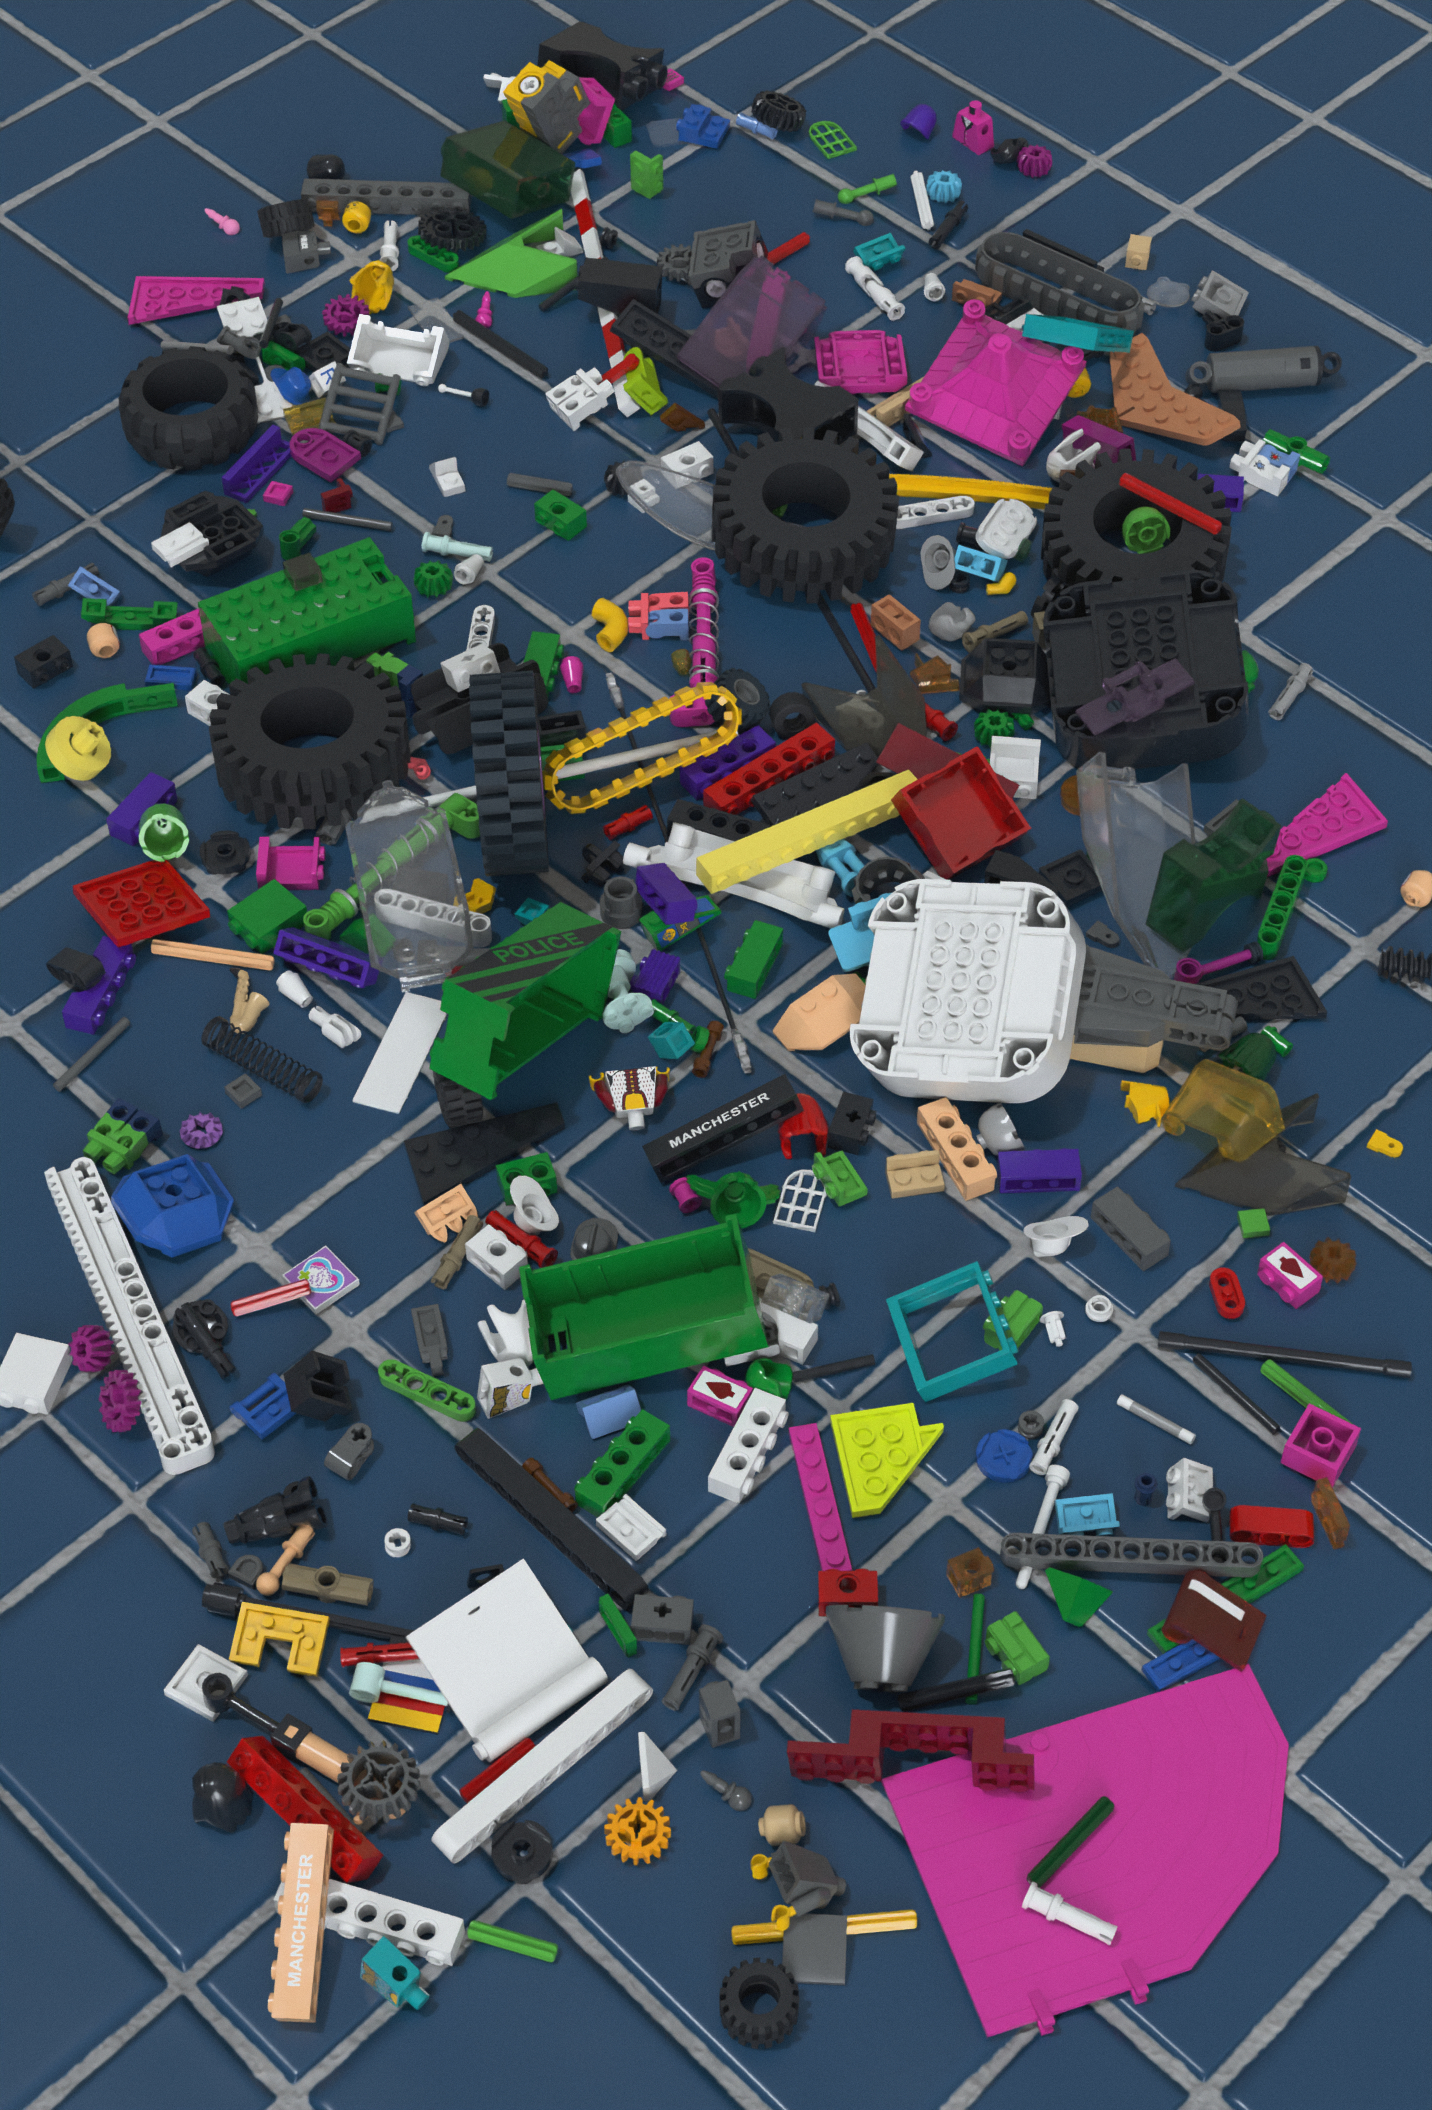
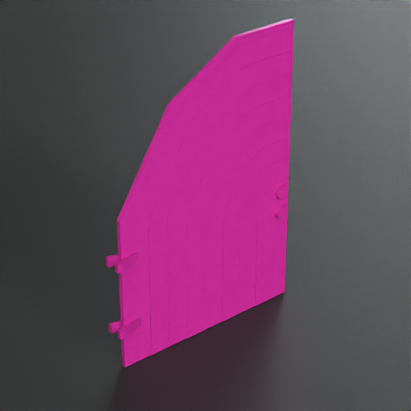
(1187, 1841)

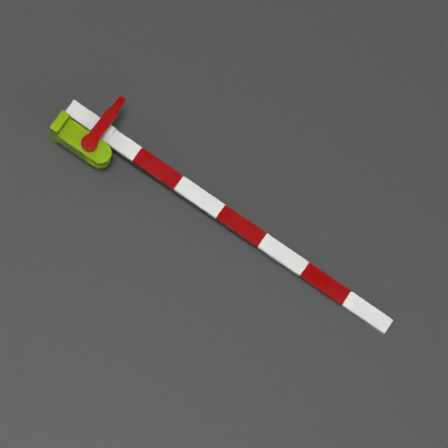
(630, 372)

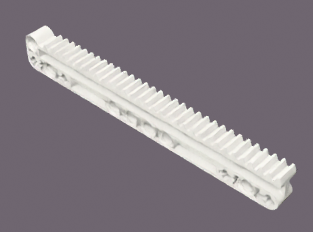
(106, 1262)

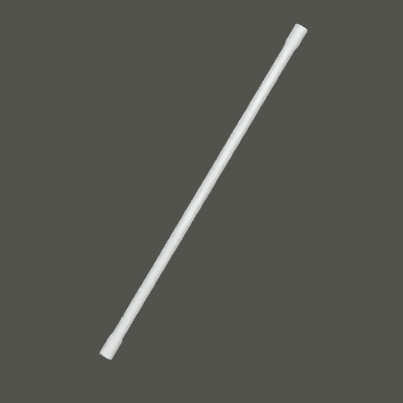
(593, 764)

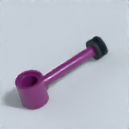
(1191, 971)

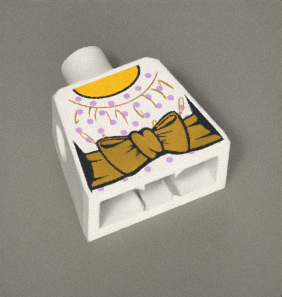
(505, 1386)

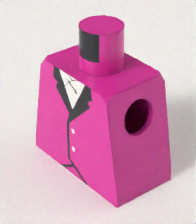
(974, 128)

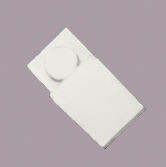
(562, 245)
(447, 477)

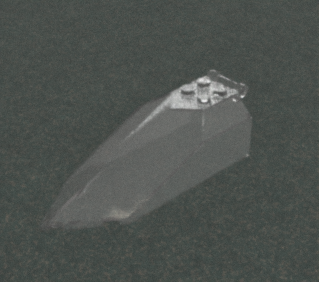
(1125, 836)
(409, 888)

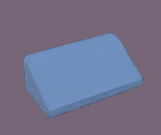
(93, 587)

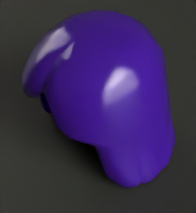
(921, 118)

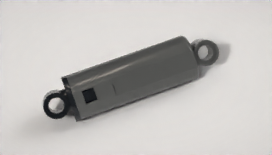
(1264, 369)

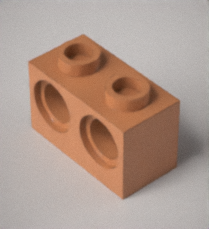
(895, 622)

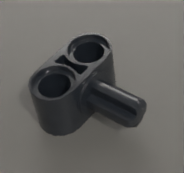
(1222, 332)

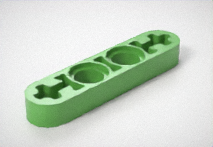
(424, 1393)

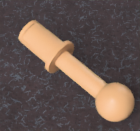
(268, 1582)

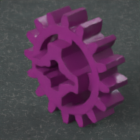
(345, 313)
(120, 1400)

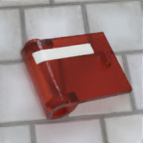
(1213, 1619)

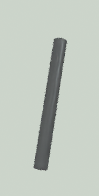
(347, 519)
(91, 1054)

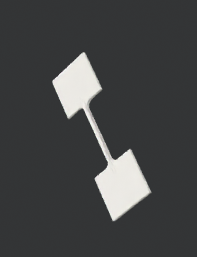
(248, 319)

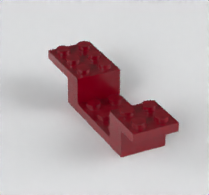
(901, 1731)

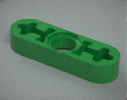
(443, 261)

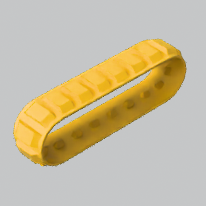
(662, 767)

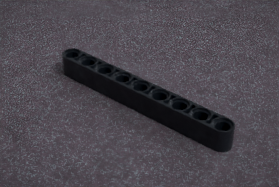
(551, 1518)

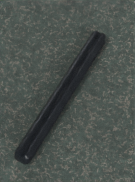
(500, 344)

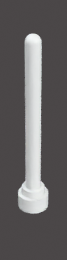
(1056, 1478)

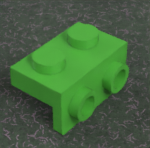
(646, 174)
(838, 1177)

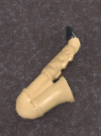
(246, 1008)

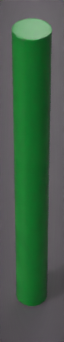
(975, 1641)

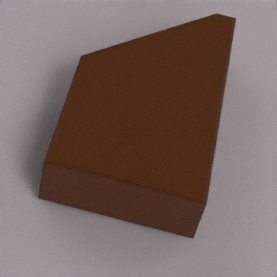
(680, 419)

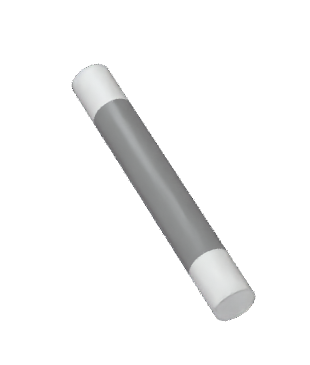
(1156, 1419)

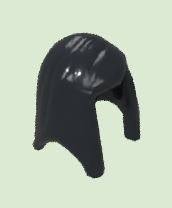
(220, 1796)

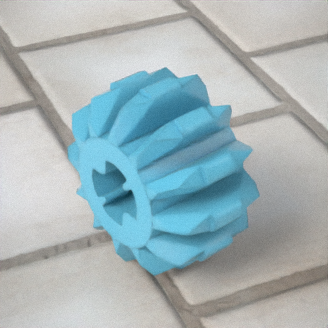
(943, 186)

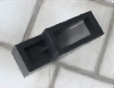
(1232, 402)

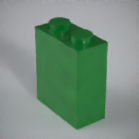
(264, 914)

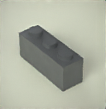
(1130, 1228)

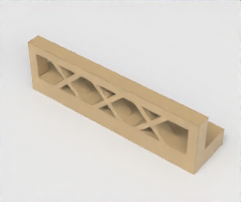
(893, 408)

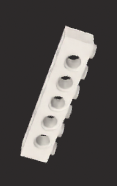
(389, 1911)

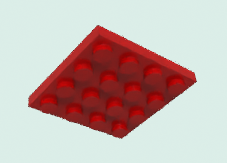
(141, 902)

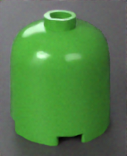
(164, 839)

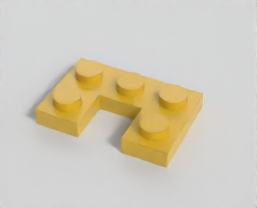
(260, 1622)

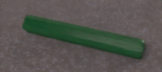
(1070, 1841)

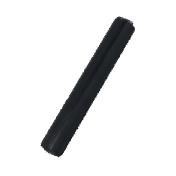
(956, 1689)

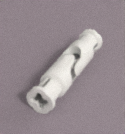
(873, 287)

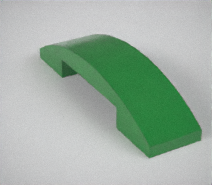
(128, 618)

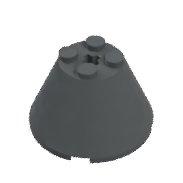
(883, 1643)

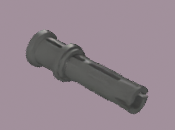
(697, 1656)

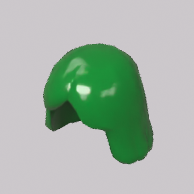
(770, 1377)

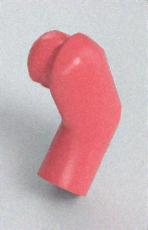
(420, 767)

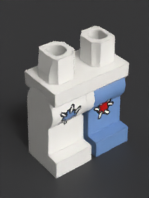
(1265, 466)

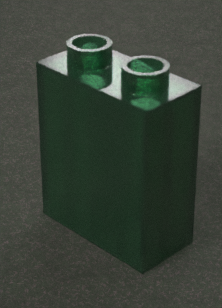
(507, 169)

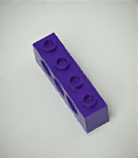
(724, 762)

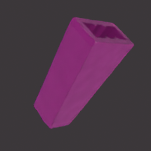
(1109, 439)

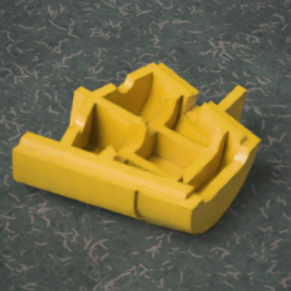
(1145, 1101)

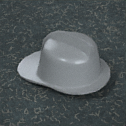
(938, 562)

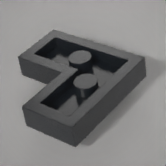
(1010, 311)

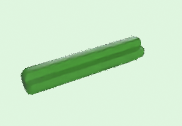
(512, 1941)

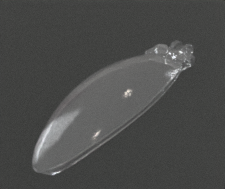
(672, 499)

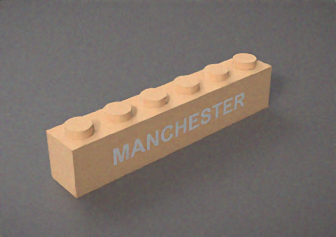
(302, 1923)

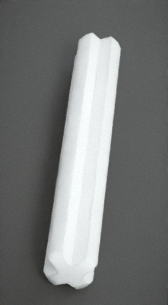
(922, 200)

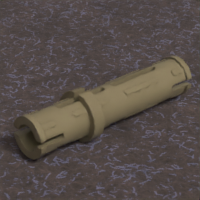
(452, 1260)

